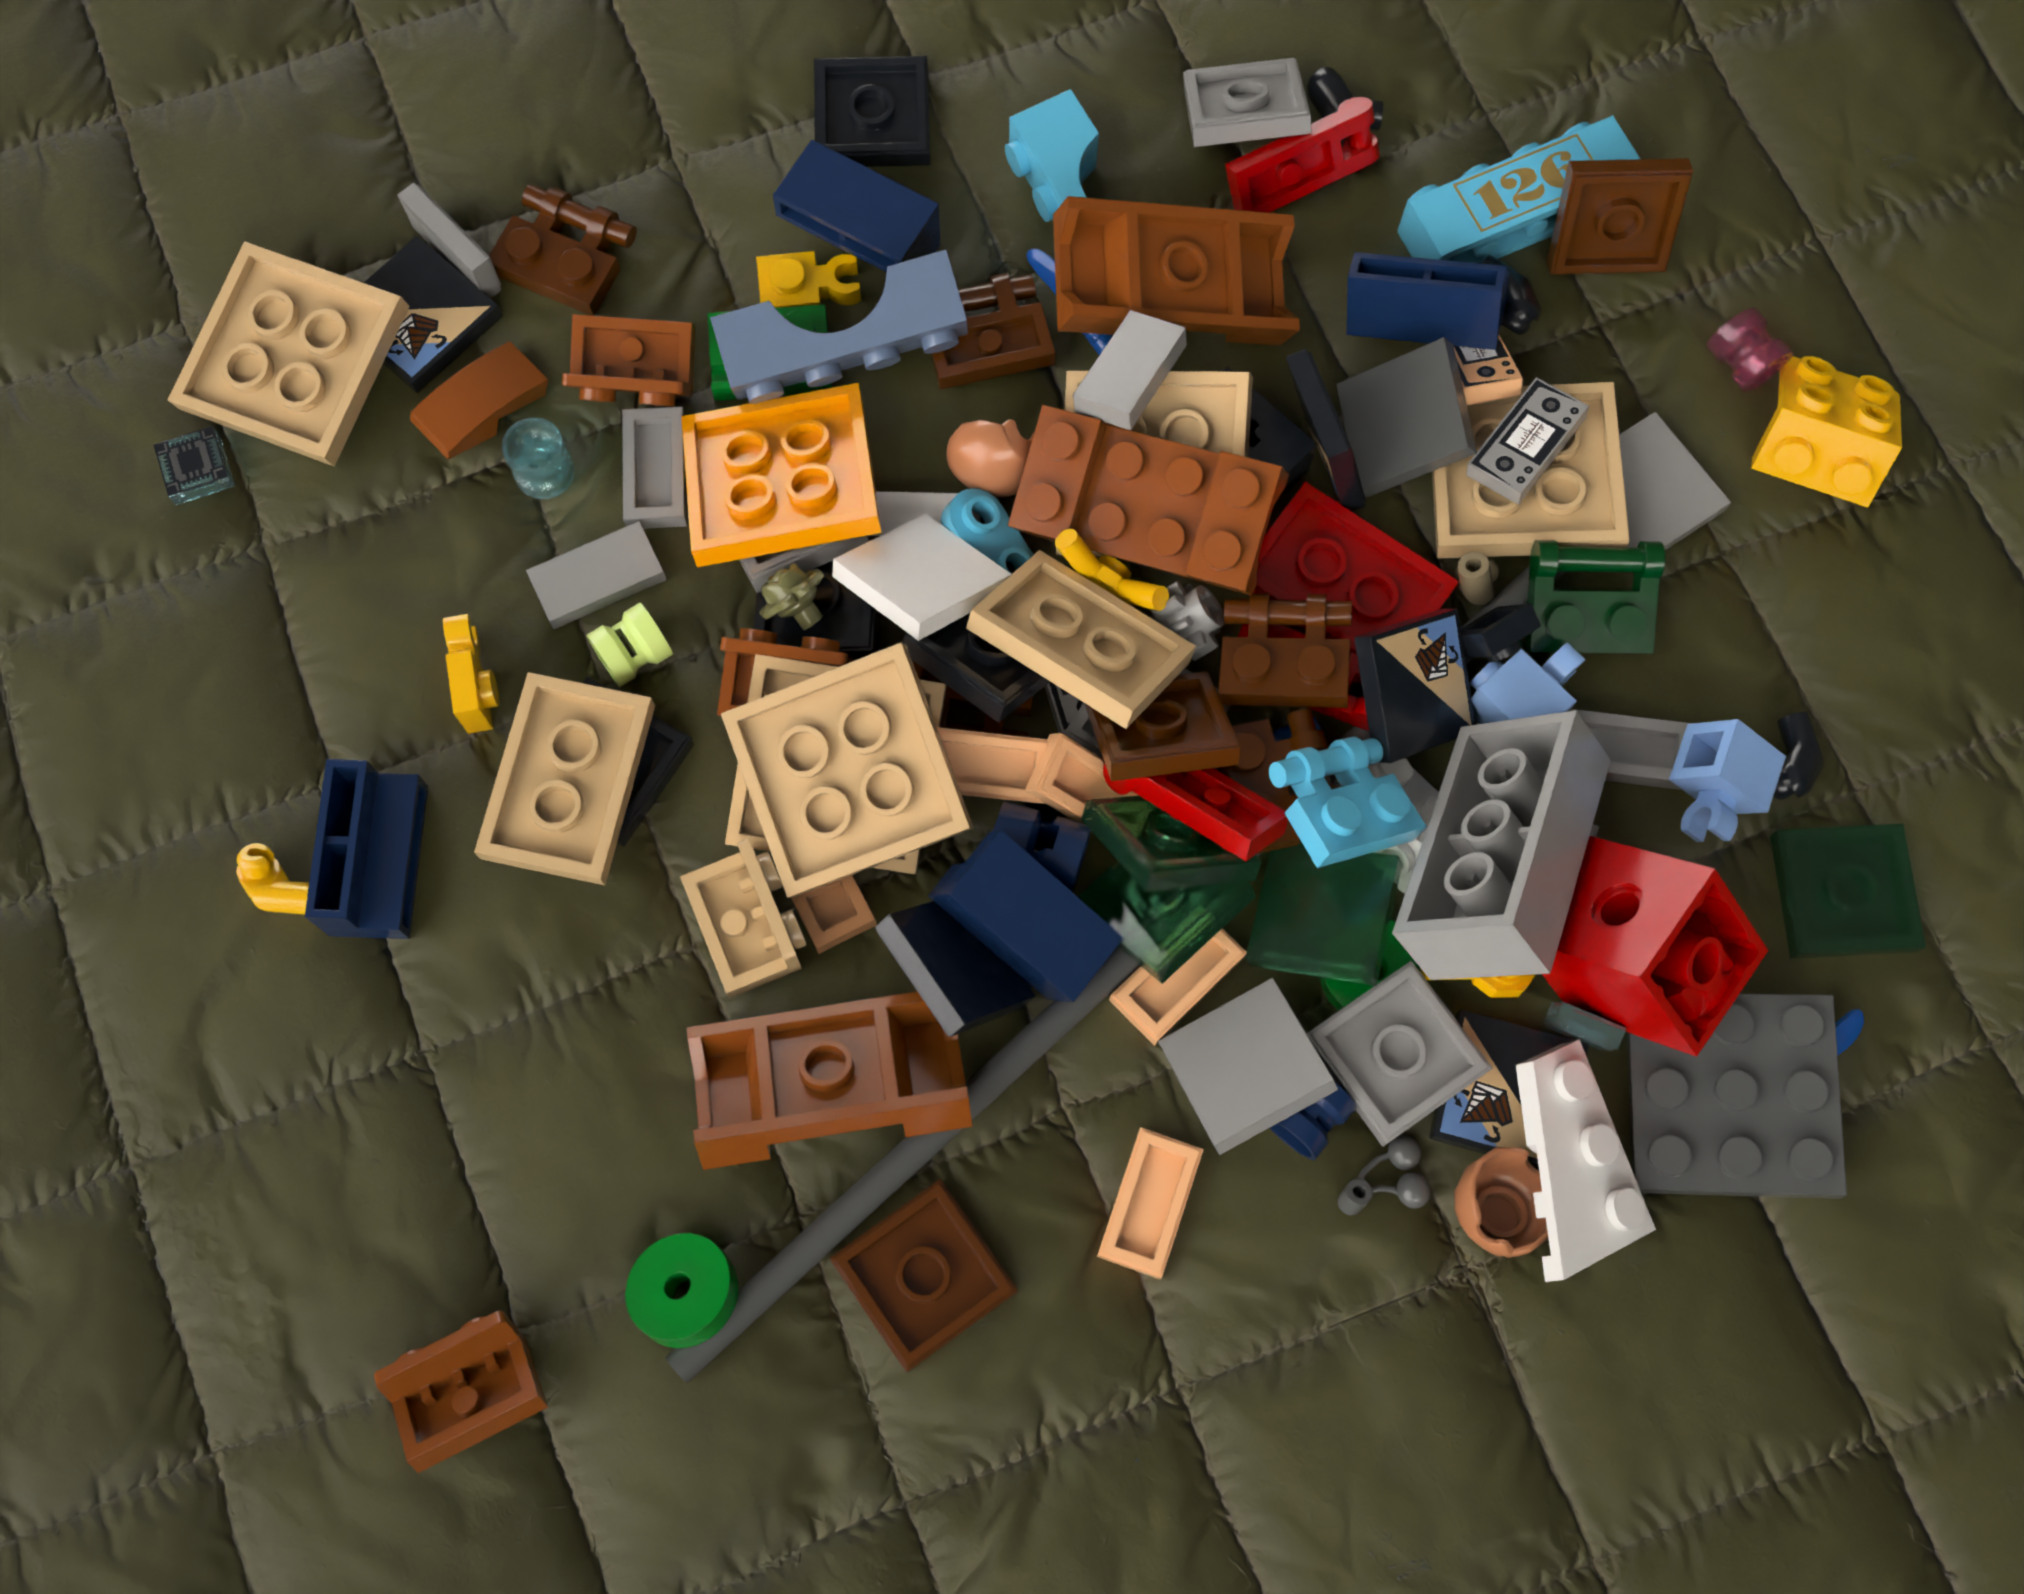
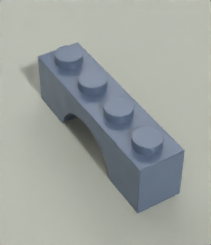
(914, 311)

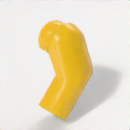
(268, 883)

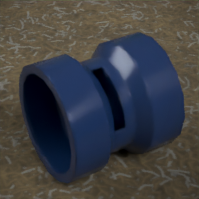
(1308, 1128)

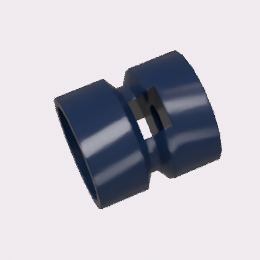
(1055, 845)

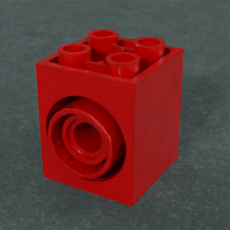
(1654, 945)

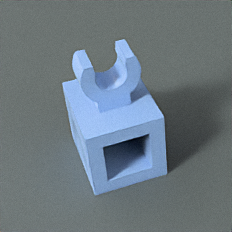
(1523, 687)
(1727, 773)

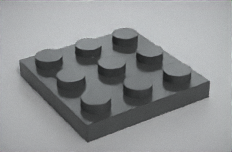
(1746, 1112)

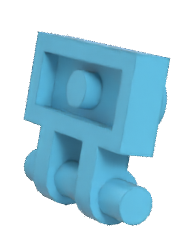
(1351, 819)

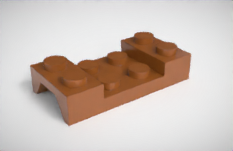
(1173, 264)
(1147, 499)
(823, 1076)

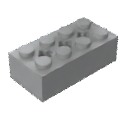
(1503, 848)

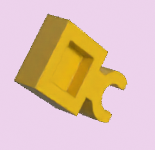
(798, 281)
(471, 687)

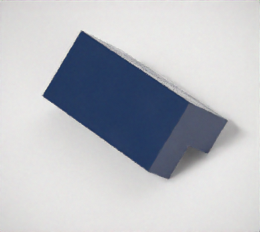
(857, 208)
(1426, 300)
(366, 851)
(1027, 917)

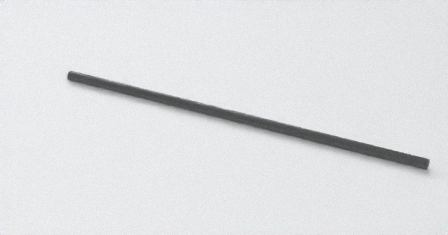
(915, 1151)

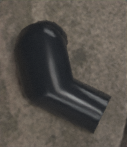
(1328, 91)
(1522, 300)
(1803, 758)

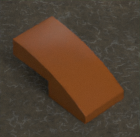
(472, 400)

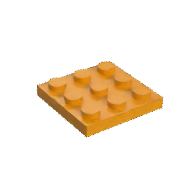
(779, 475)

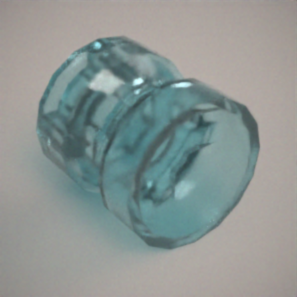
(531, 445)

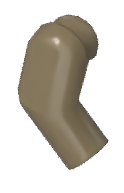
(1476, 577)

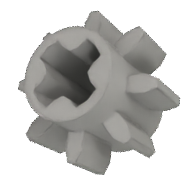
(1192, 615)

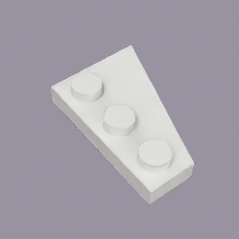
(1583, 1169)

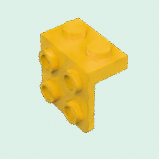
(1831, 431)

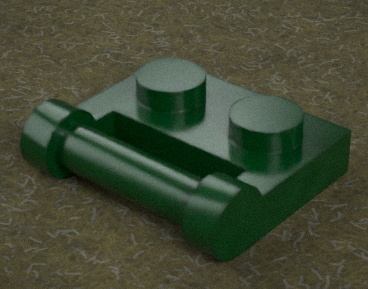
(1595, 617)

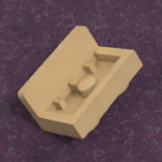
(741, 920)

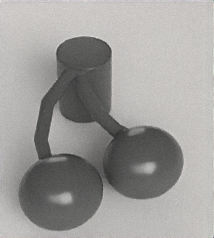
(1411, 1188)

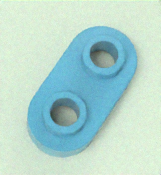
(994, 537)

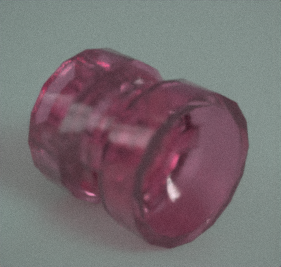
(1749, 349)

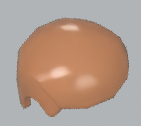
(988, 456)
(1498, 1203)

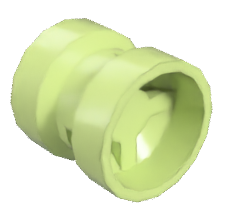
(642, 638)

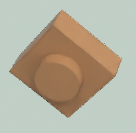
(834, 913)

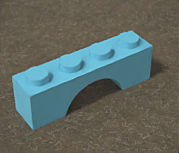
(1053, 149)

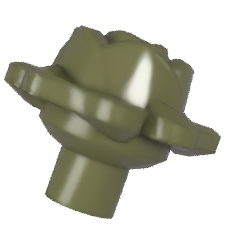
(792, 594)

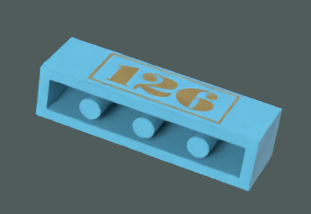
(1506, 203)

